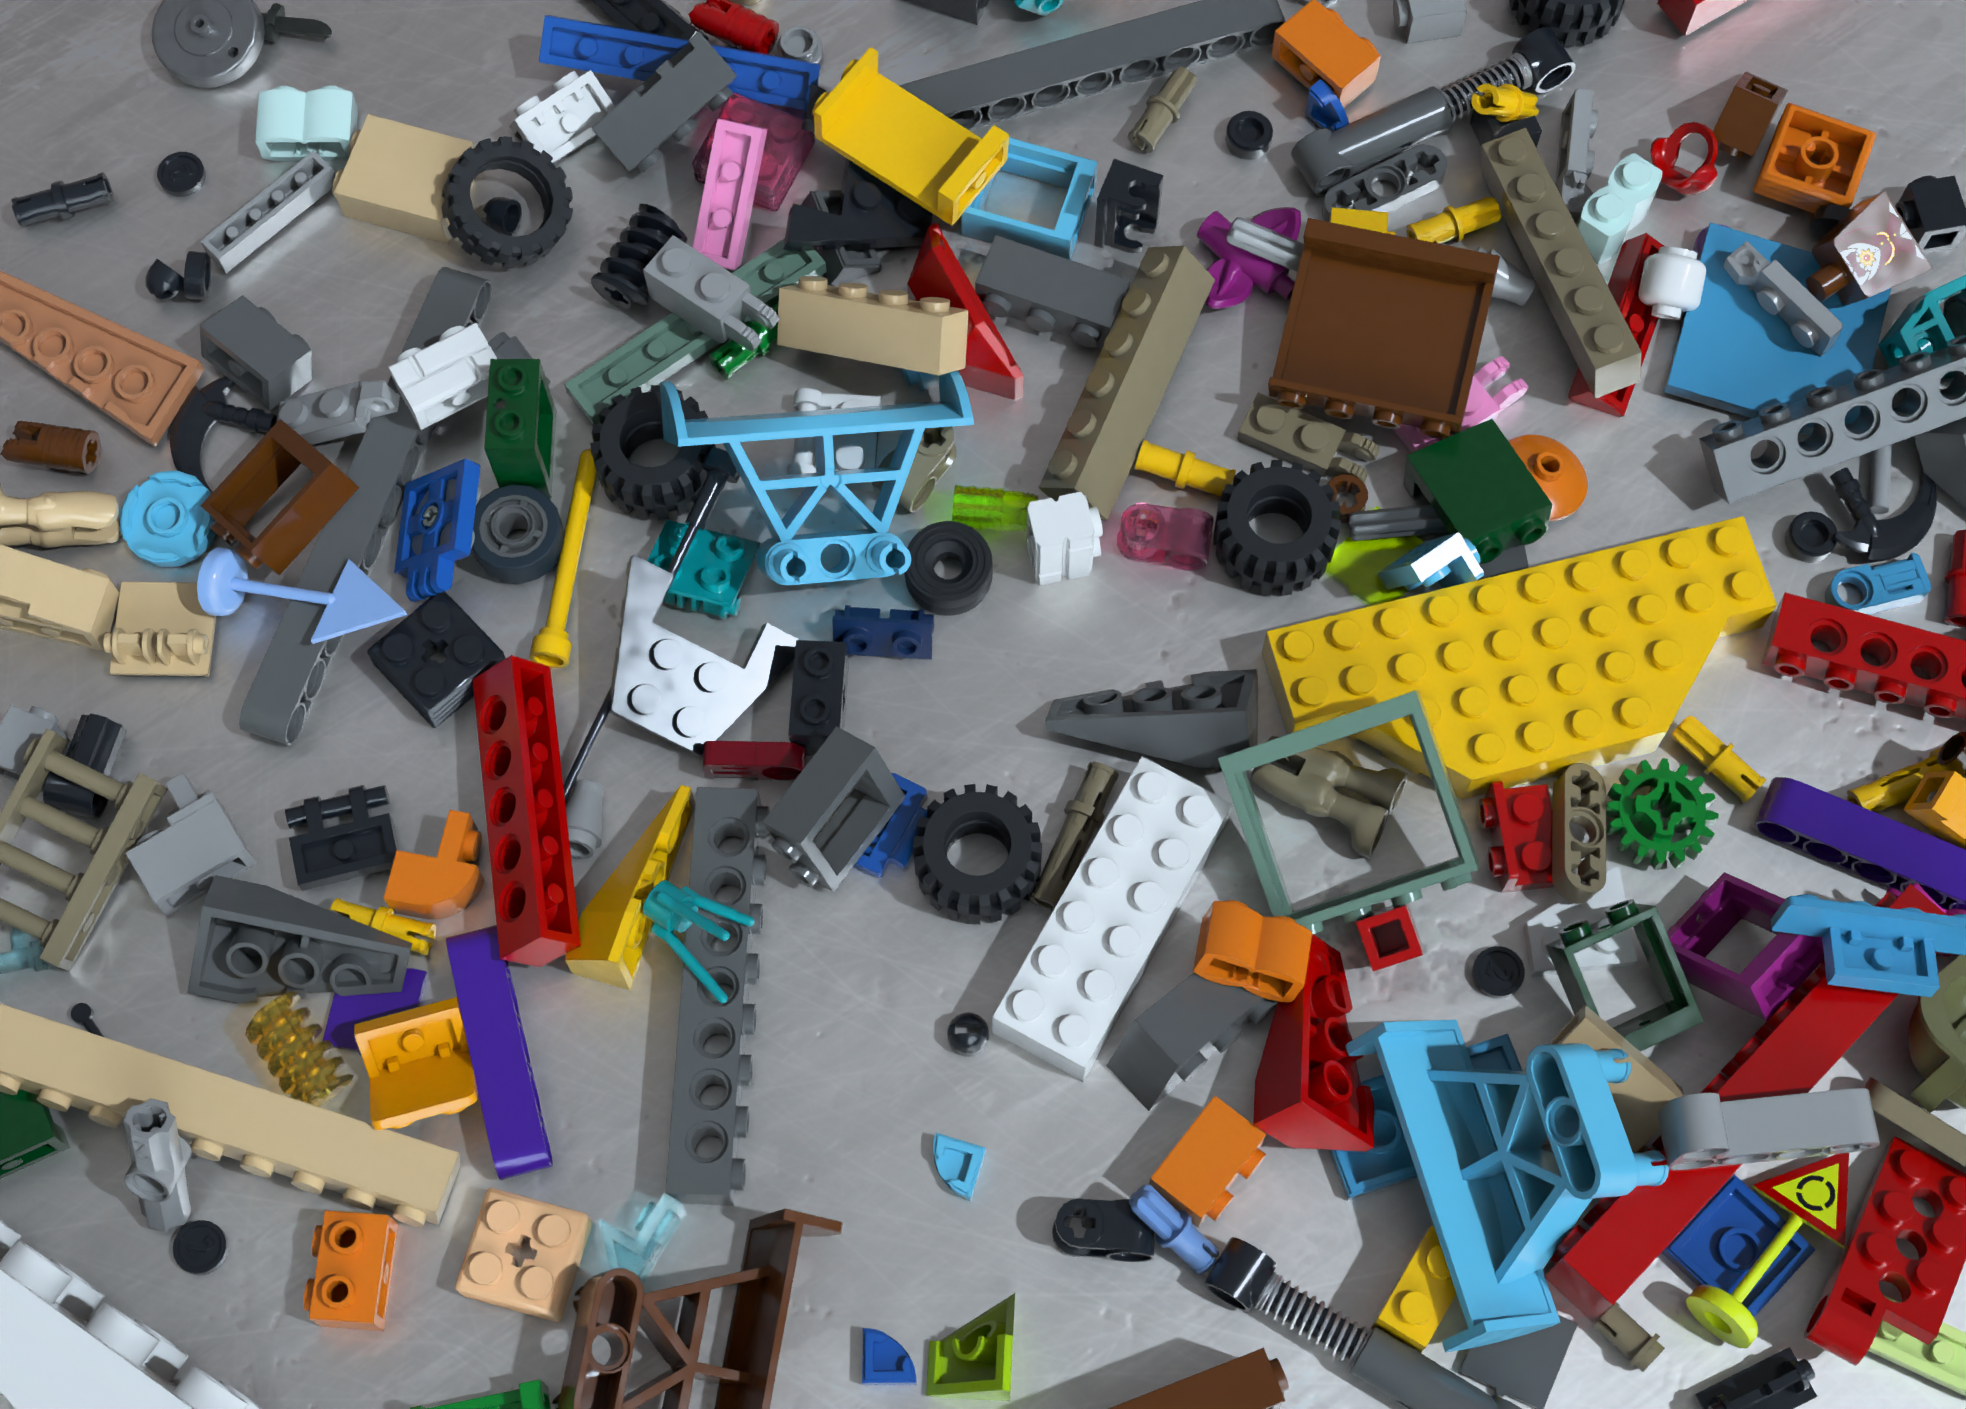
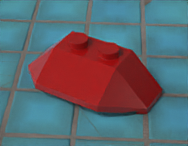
(988, 359)

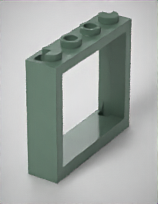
(1356, 903)

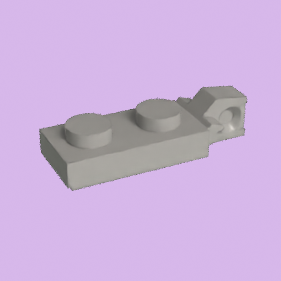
(1574, 158)
(1784, 295)
(338, 410)

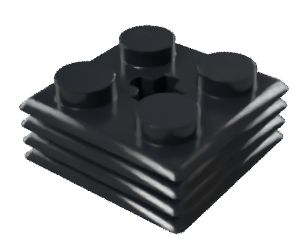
(430, 629)

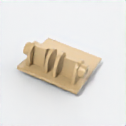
(160, 631)

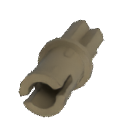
(1162, 110)

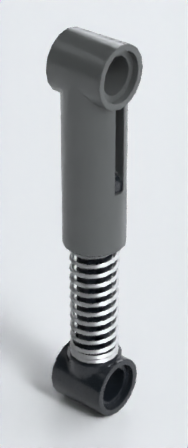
(1334, 156)
(1248, 1280)

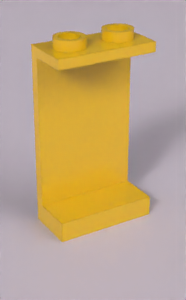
(907, 140)

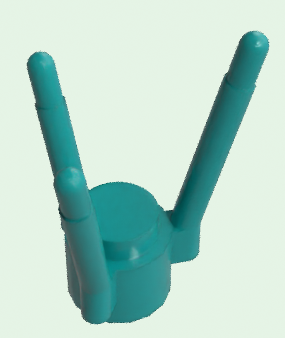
(677, 910)

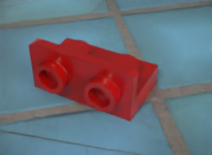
(1520, 836)

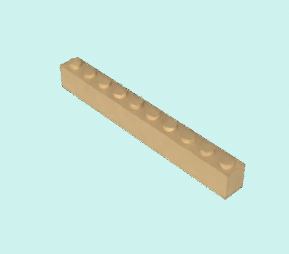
(228, 1118)

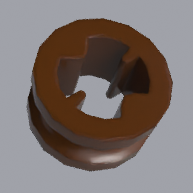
(1353, 485)

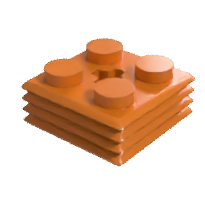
(1832, 143)

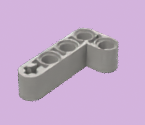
(1712, 1133)

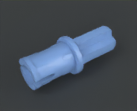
(1174, 1229)

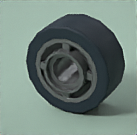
(521, 558)

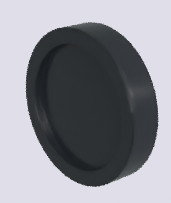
(181, 174)
(1498, 972)
(200, 1247)

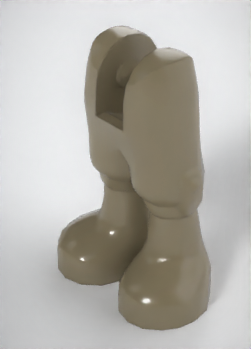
(1315, 793)

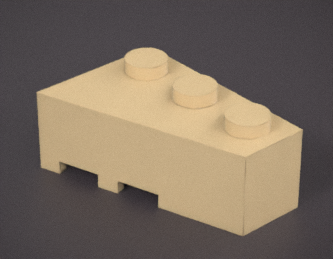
(55, 600)

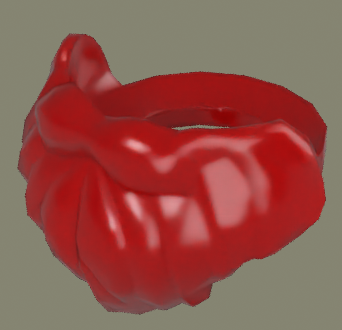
(1666, 152)

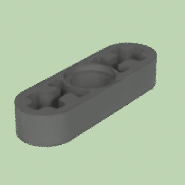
(1393, 170)

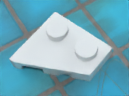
(1608, 954)

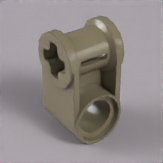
(927, 467)

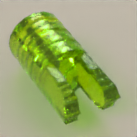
(991, 508)

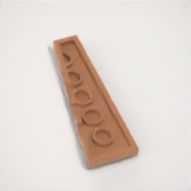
(98, 359)

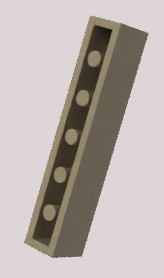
(1561, 263)
(1129, 378)

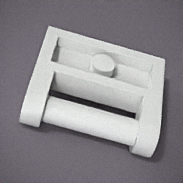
(850, 450)

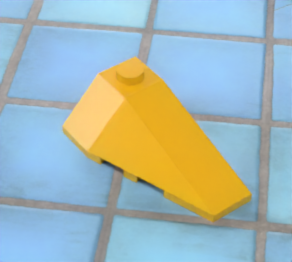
(613, 921)

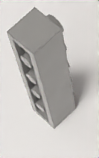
(269, 212)

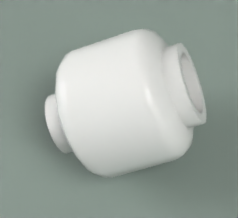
(1672, 282)

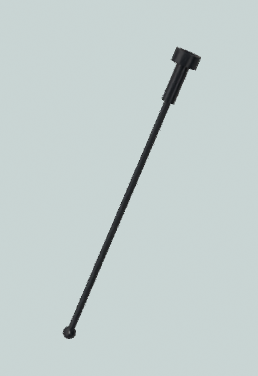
(720, 470)

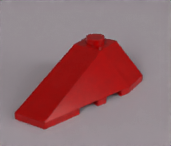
(1305, 1080)

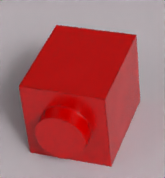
(1390, 936)

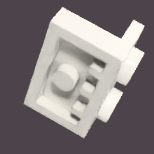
(564, 118)

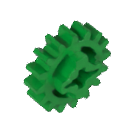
(1678, 801)

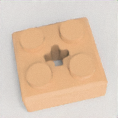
(541, 1284)

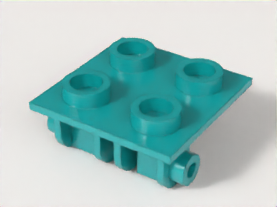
(710, 570)

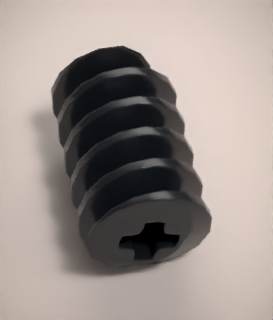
(623, 272)

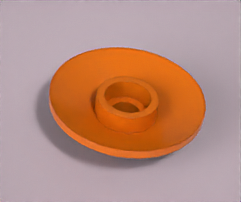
(1565, 477)

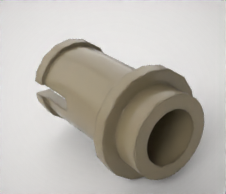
(1629, 1337)

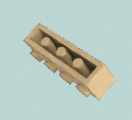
(873, 327)

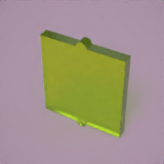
(1358, 563)

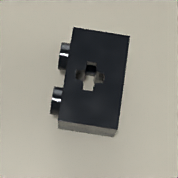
(818, 692)

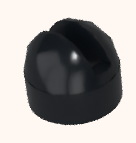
(503, 215)
(163, 281)
(968, 1043)

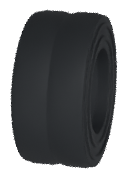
(953, 541)

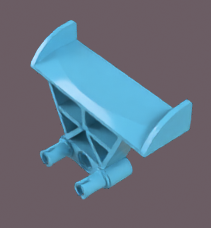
(864, 552)
(1482, 1165)

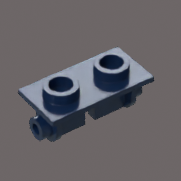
(900, 636)

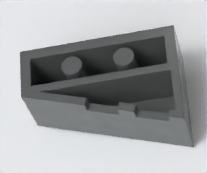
(666, 104)
(1181, 1033)

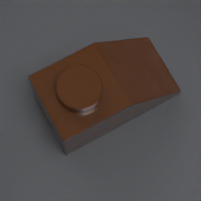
(1748, 115)

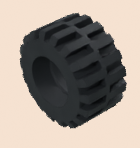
(1569, 18)
(640, 487)
(1281, 492)
(976, 814)

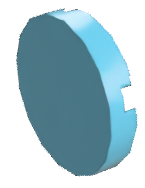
(166, 519)

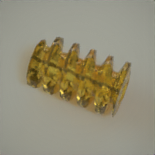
(293, 1054)

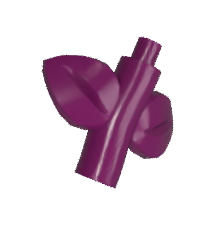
(1240, 269)

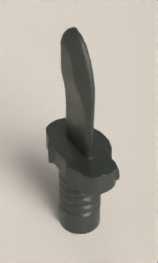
(276, 22)

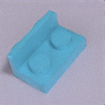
(1441, 560)

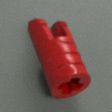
(735, 25)

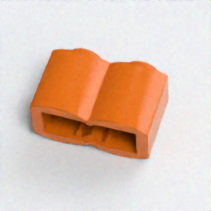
(1253, 951)

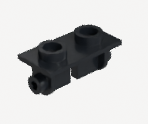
(1769, 1384)

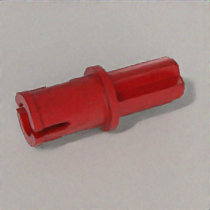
(1957, 582)

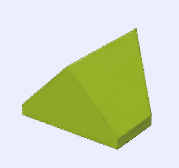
(975, 1358)

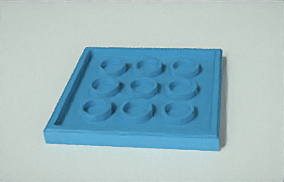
(1748, 359)

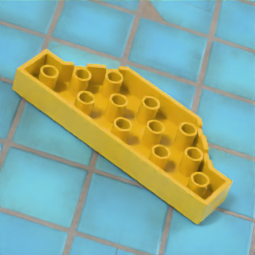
(1531, 662)

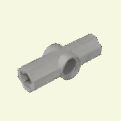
(157, 1164)

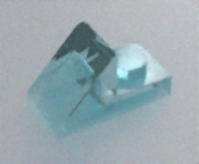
(656, 1228)

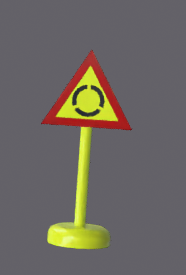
(1812, 1196)

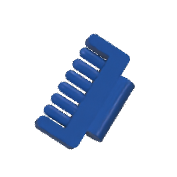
(897, 837)

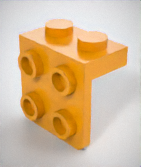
(417, 1064)

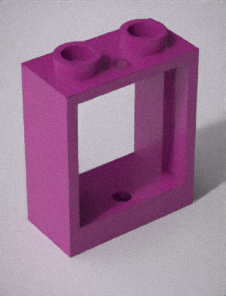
(1770, 975)

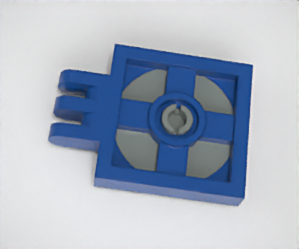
(436, 527)

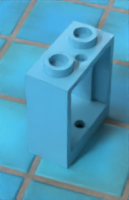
(1048, 166)

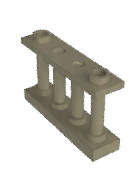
(88, 891)

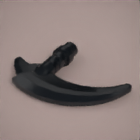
(199, 414)
(1889, 537)

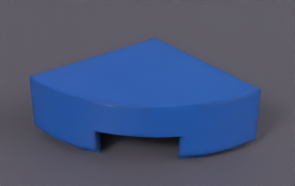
(1325, 107)
(885, 1360)

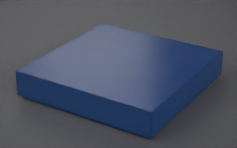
(1728, 1240)

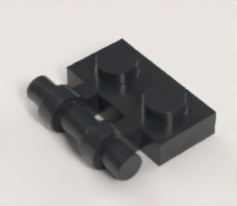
(345, 849)

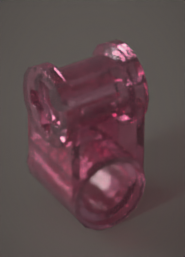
(1171, 536)

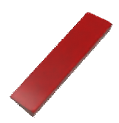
(1624, 287)

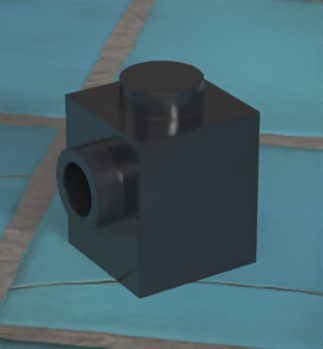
(1934, 212)

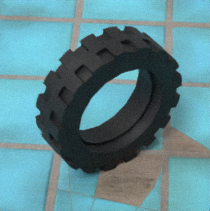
(532, 166)

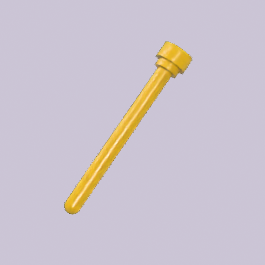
(552, 643)

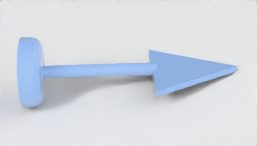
(351, 607)

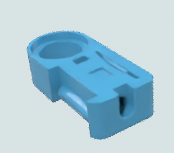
(1883, 585)

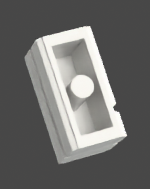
(444, 374)
(1062, 538)

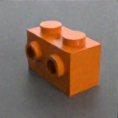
(1320, 46)
(1208, 1162)
(351, 1270)

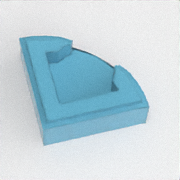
(958, 1164)

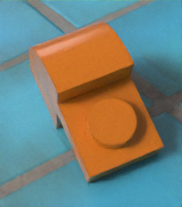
(440, 884)

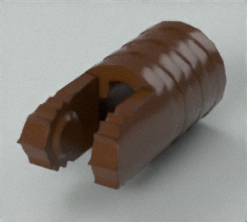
(53, 447)

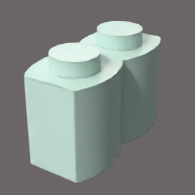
(299, 122)
(1618, 206)

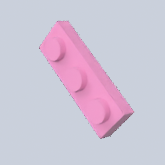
(729, 192)

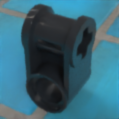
(1110, 1232)

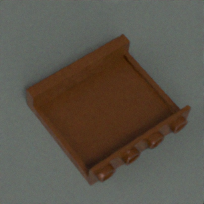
(1384, 328)

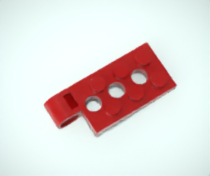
(1852, 1300)

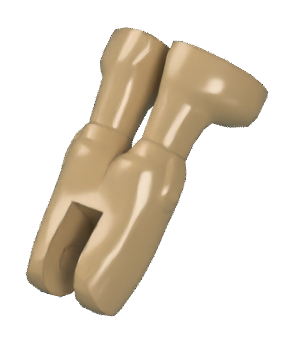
(59, 519)

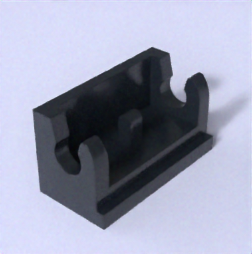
(1127, 201)

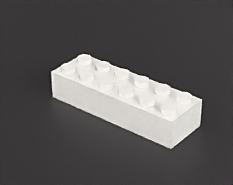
(1111, 919)

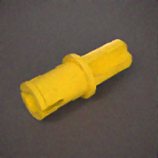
(1504, 102)
(1456, 222)
(1718, 758)

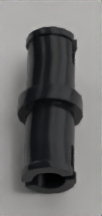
(62, 200)

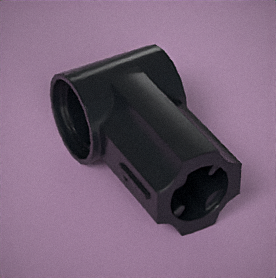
(96, 746)

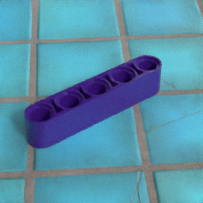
(1862, 841)
(499, 1054)

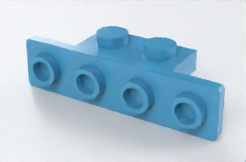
(1875, 944)

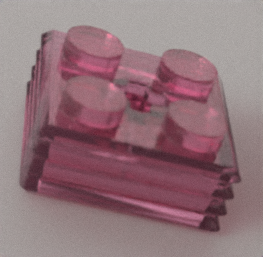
(783, 151)

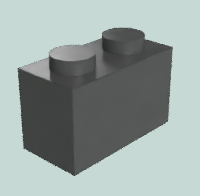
(256, 352)

